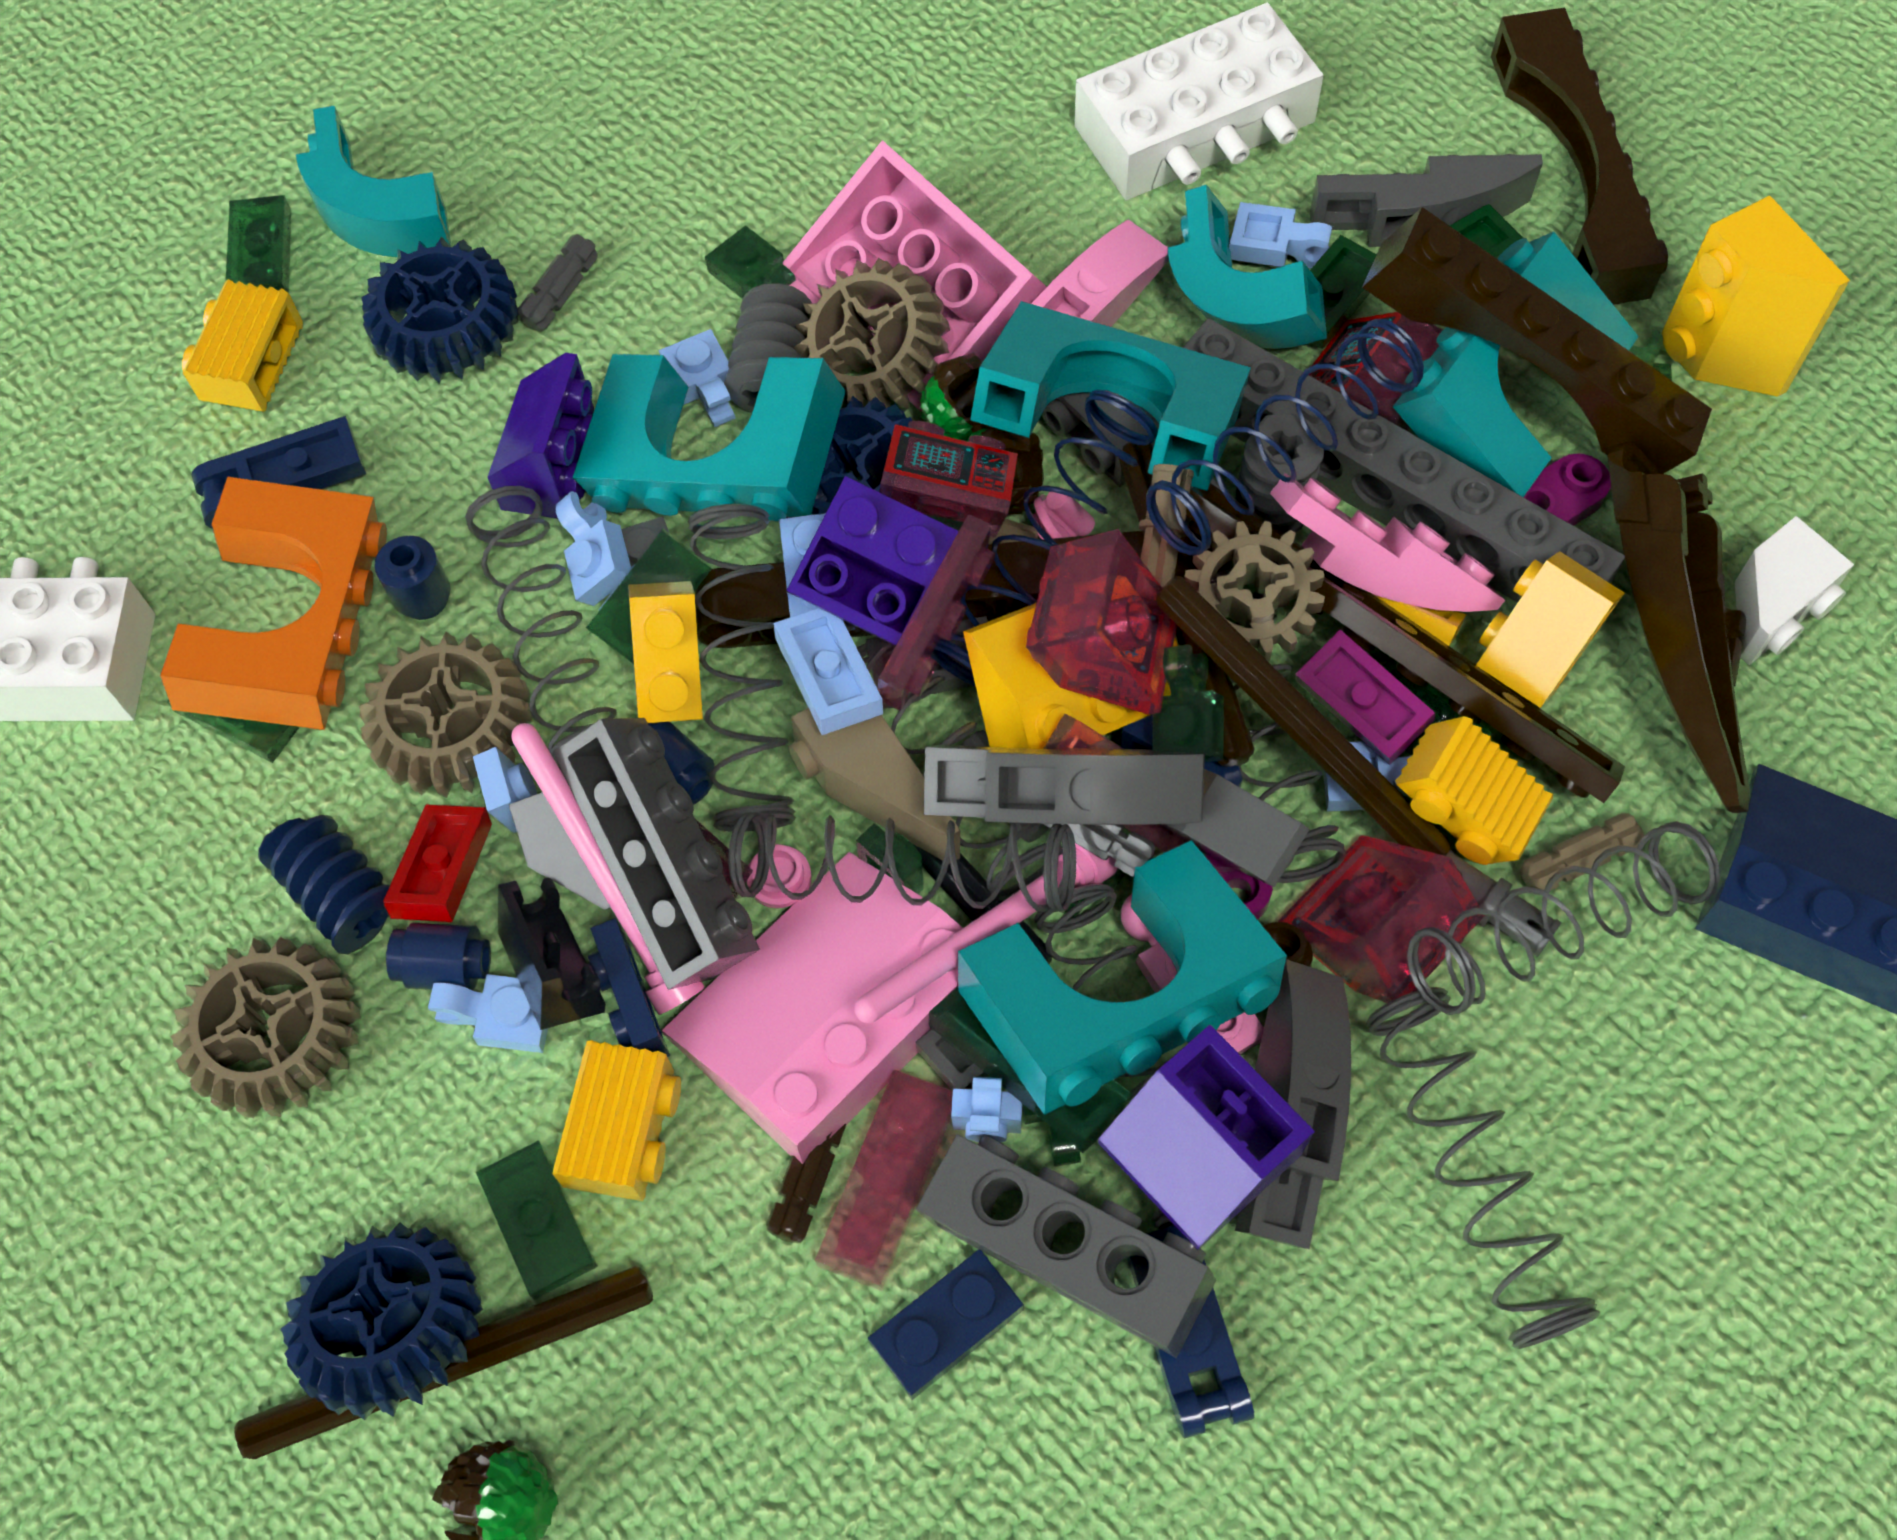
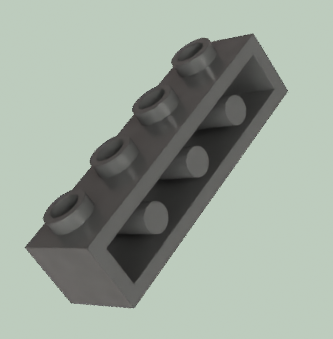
(656, 850)

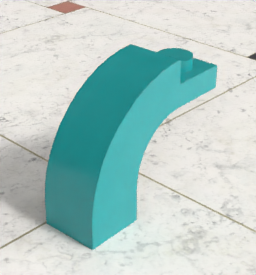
(367, 210)
(1264, 307)

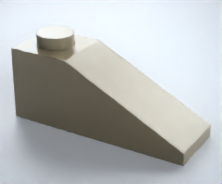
(871, 775)

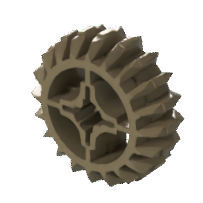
(903, 337)
(422, 692)
(216, 1040)

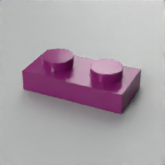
(1365, 697)

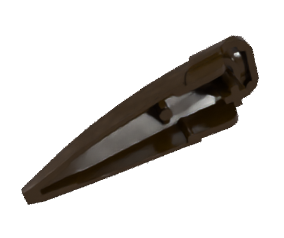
(1680, 601)

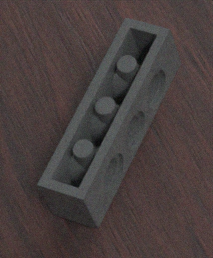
(1155, 1311)

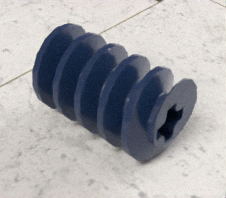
(327, 880)

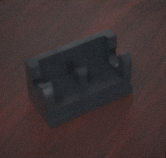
(547, 957)

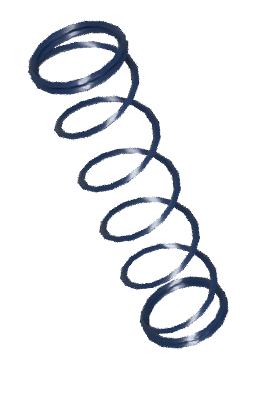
(1415, 364)
(1091, 408)

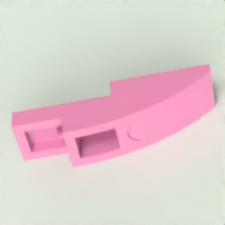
(1106, 276)
(1390, 560)

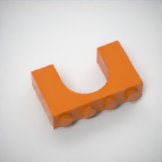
(297, 669)

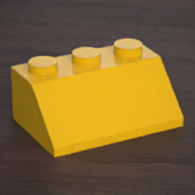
(1753, 301)
(1018, 695)

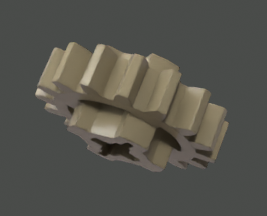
(1277, 582)

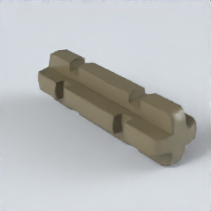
(1581, 851)

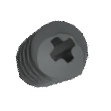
(763, 331)
(1258, 478)

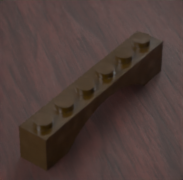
(1547, 74)
(1451, 282)

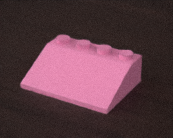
(906, 220)
(784, 1020)

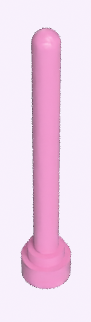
(562, 801)
(944, 957)

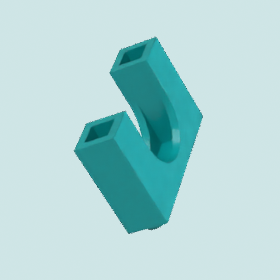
(1058, 354)
(1460, 395)
(769, 465)
(1074, 1044)

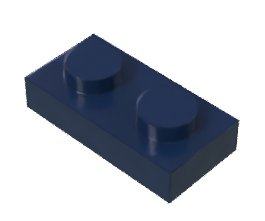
(617, 969)
(946, 1324)

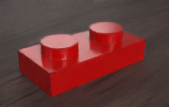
(438, 863)

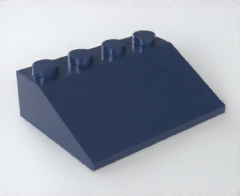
(1811, 887)

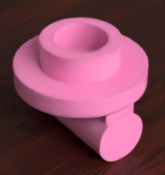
(1062, 516)

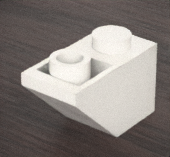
(1784, 584)

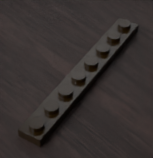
(1428, 660)

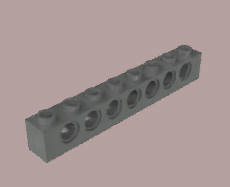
(1403, 477)

